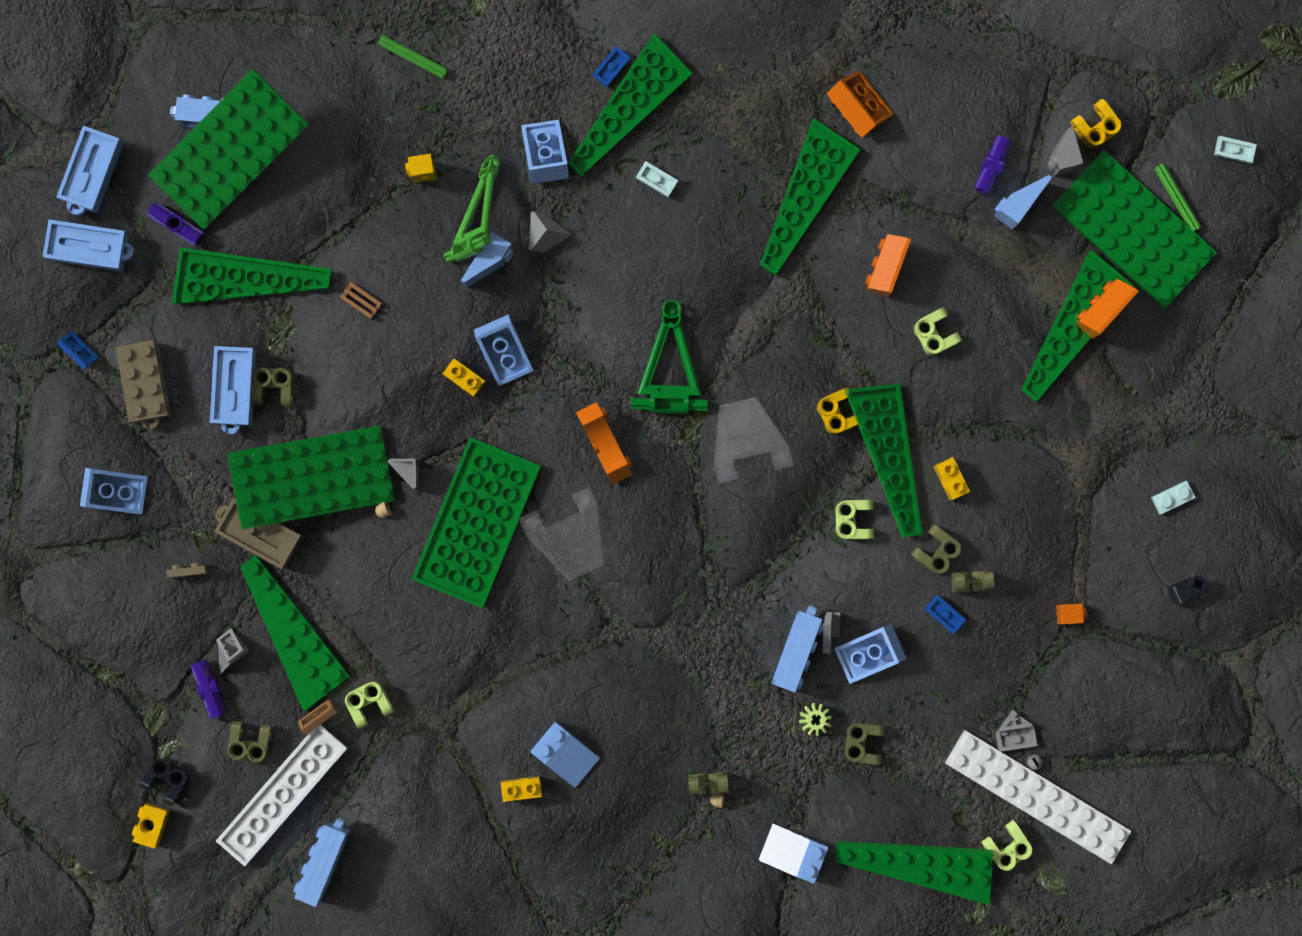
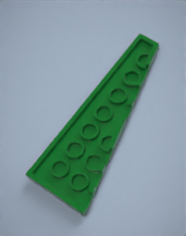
(644, 88)
(817, 172)
(222, 276)
(1065, 336)
(884, 431)
(303, 653)
(944, 869)

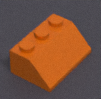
(859, 103)
(887, 265)
(1105, 307)

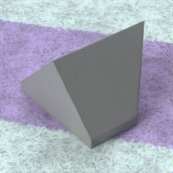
(545, 233)
(407, 469)
(230, 650)

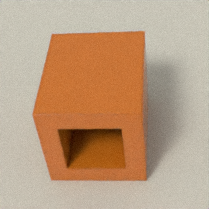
(1070, 613)

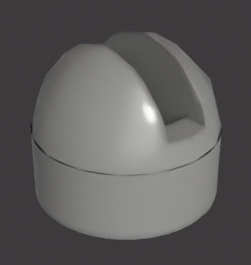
(1031, 764)

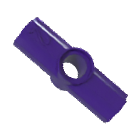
(992, 164)
(184, 230)
(208, 689)

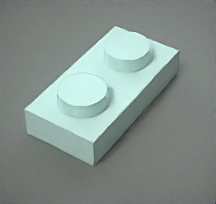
(1235, 149)
(656, 179)
(1173, 497)

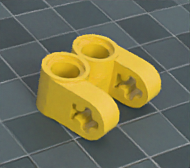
(1107, 116)
(835, 413)

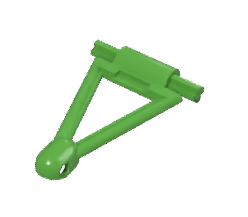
(474, 241)

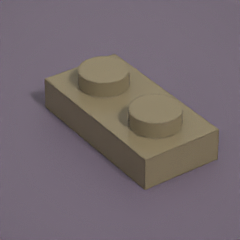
(195, 569)

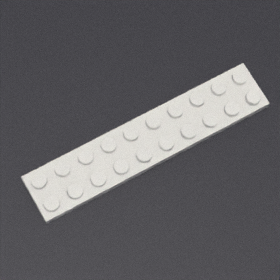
(1037, 797)

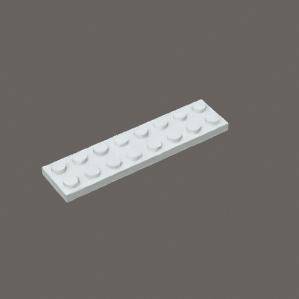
(281, 794)

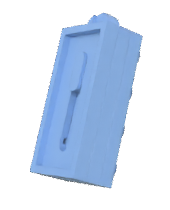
(191, 111)
(89, 171)
(87, 245)
(232, 387)
(797, 650)
(322, 863)

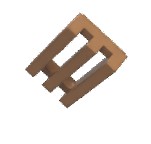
(348, 291)
(317, 717)

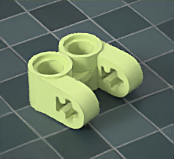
(924, 338)
(850, 519)
(365, 699)
(1010, 850)

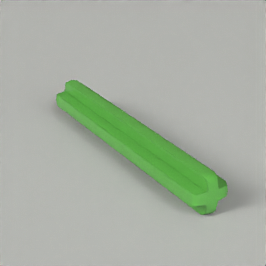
(412, 56)
(1177, 197)

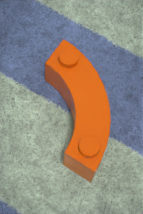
(604, 443)

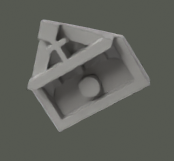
(831, 630)
(1015, 734)

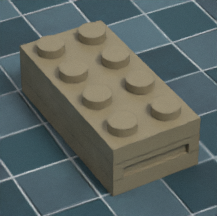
(143, 383)
(270, 542)

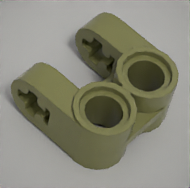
(258, 388)
(941, 553)
(972, 581)
(235, 738)
(859, 742)
(708, 783)

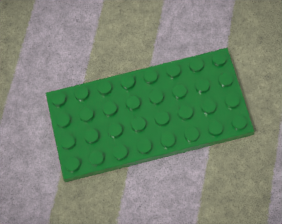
(228, 149)
(1134, 229)
(310, 477)
(476, 522)

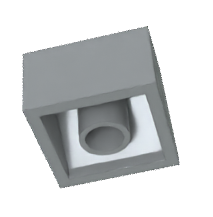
(1066, 154)

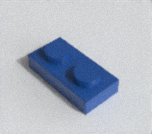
(611, 66)
(77, 350)
(945, 614)

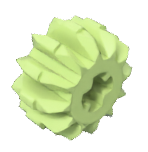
(808, 718)

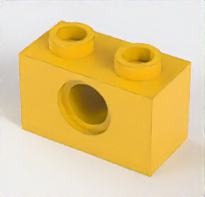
(421, 168)
(464, 378)
(951, 479)
(521, 788)
(159, 817)

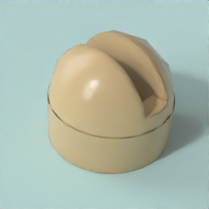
(383, 510)
(718, 800)

